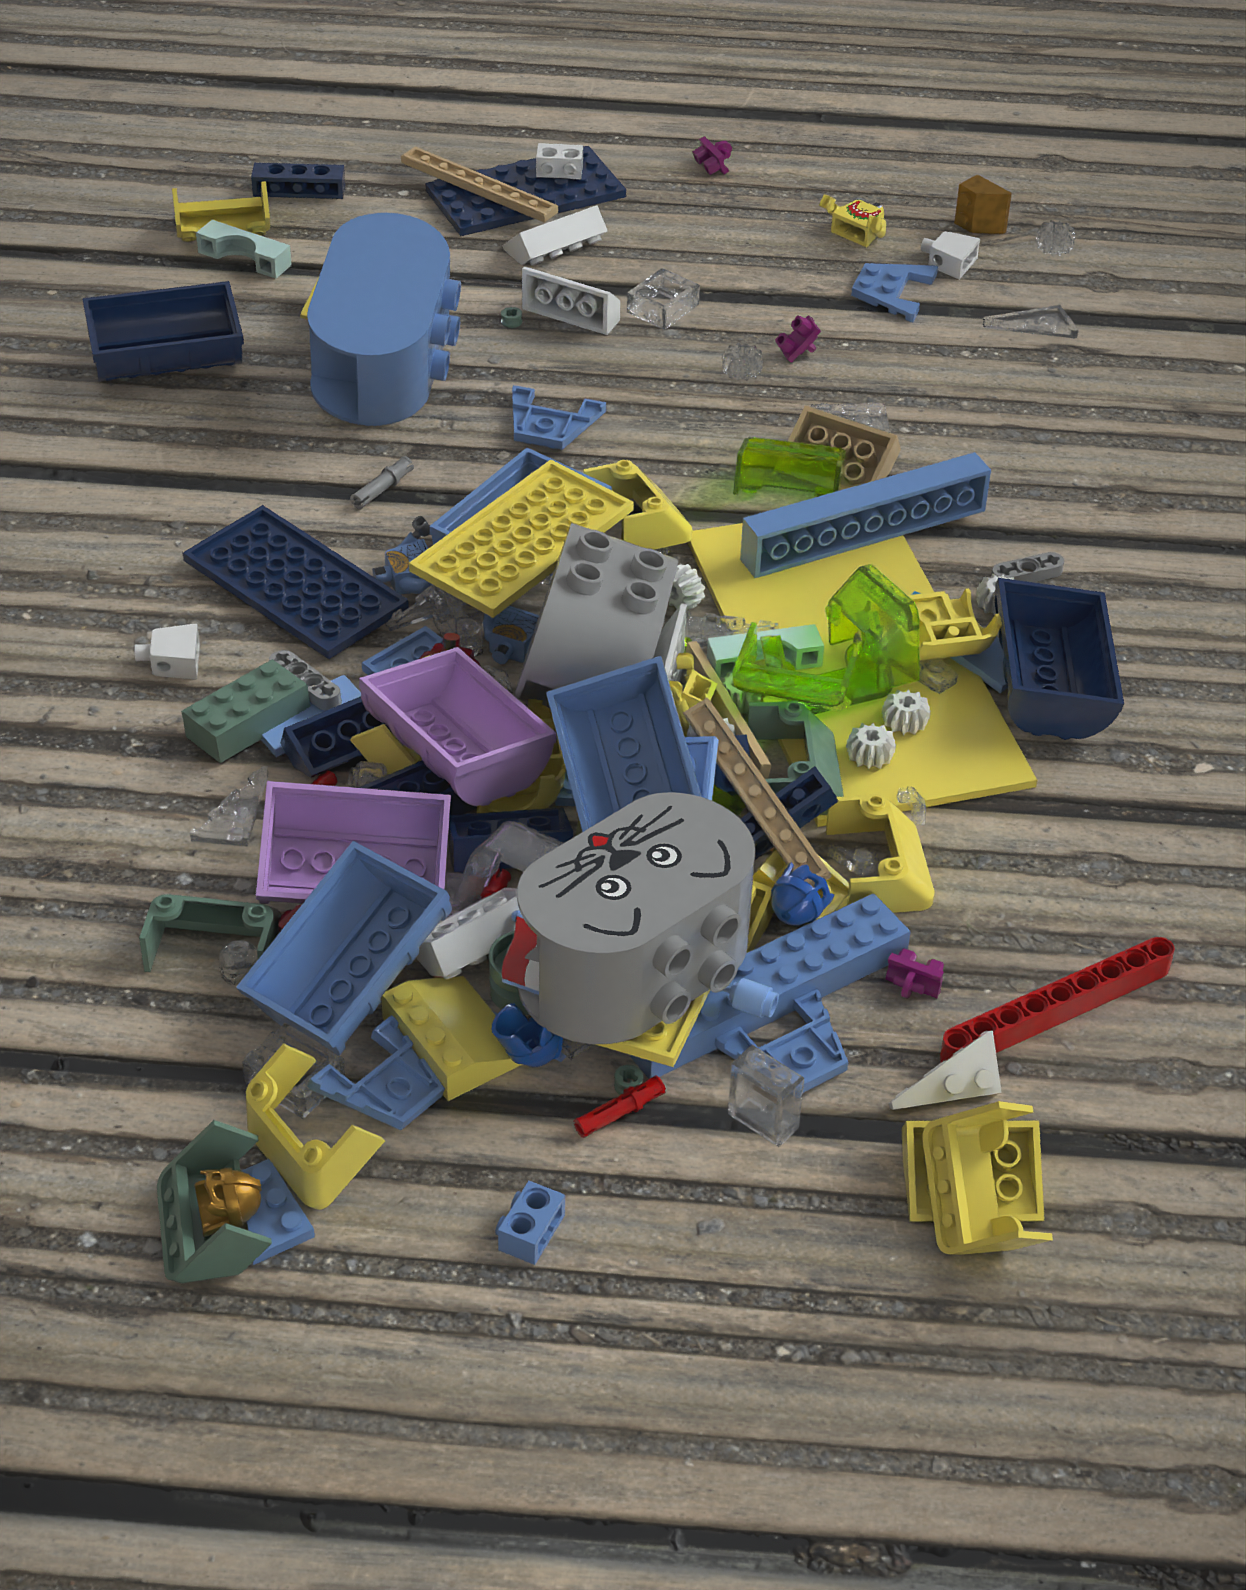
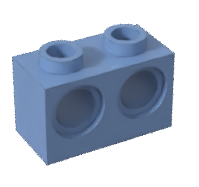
(530, 1222)

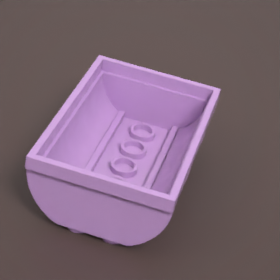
(461, 724)
(314, 824)

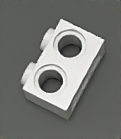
(559, 161)

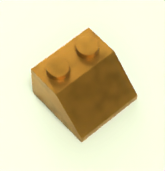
(982, 206)

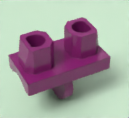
(713, 155)
(800, 339)
(914, 976)

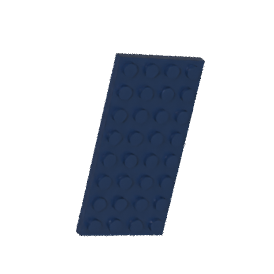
(475, 214)
(295, 581)

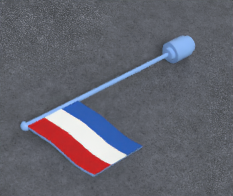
(524, 974)

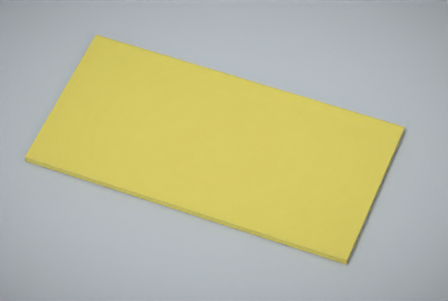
(966, 742)

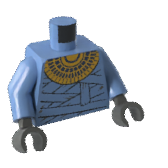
(397, 561)
(509, 634)

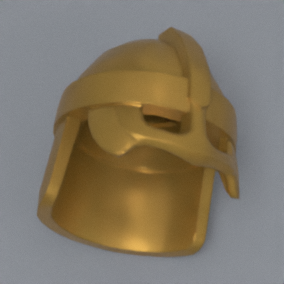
(226, 1198)

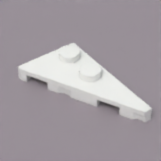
(966, 1074)

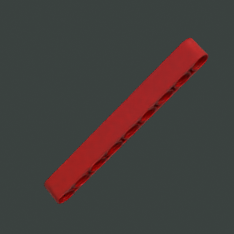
(1065, 997)

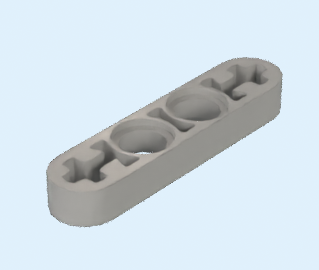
(311, 677)

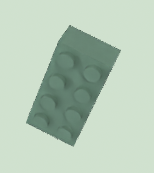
(245, 710)

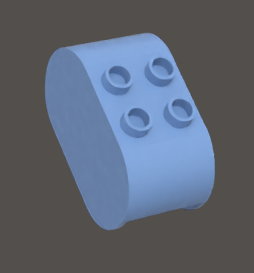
(382, 319)

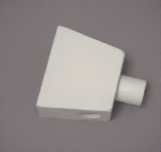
(952, 252)
(172, 651)

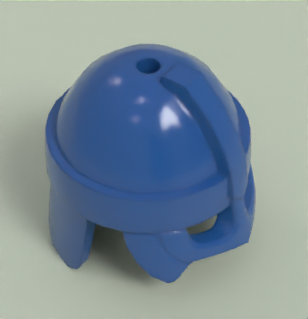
(795, 899)
(524, 1038)

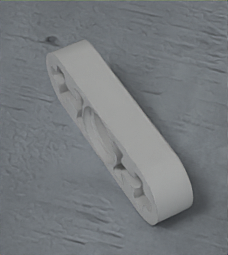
(1043, 565)

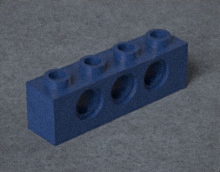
(299, 180)
(802, 799)

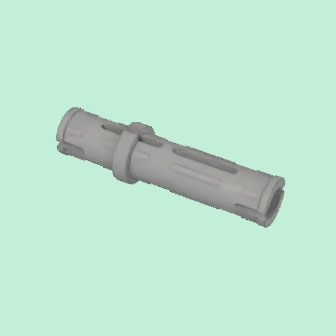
(389, 477)

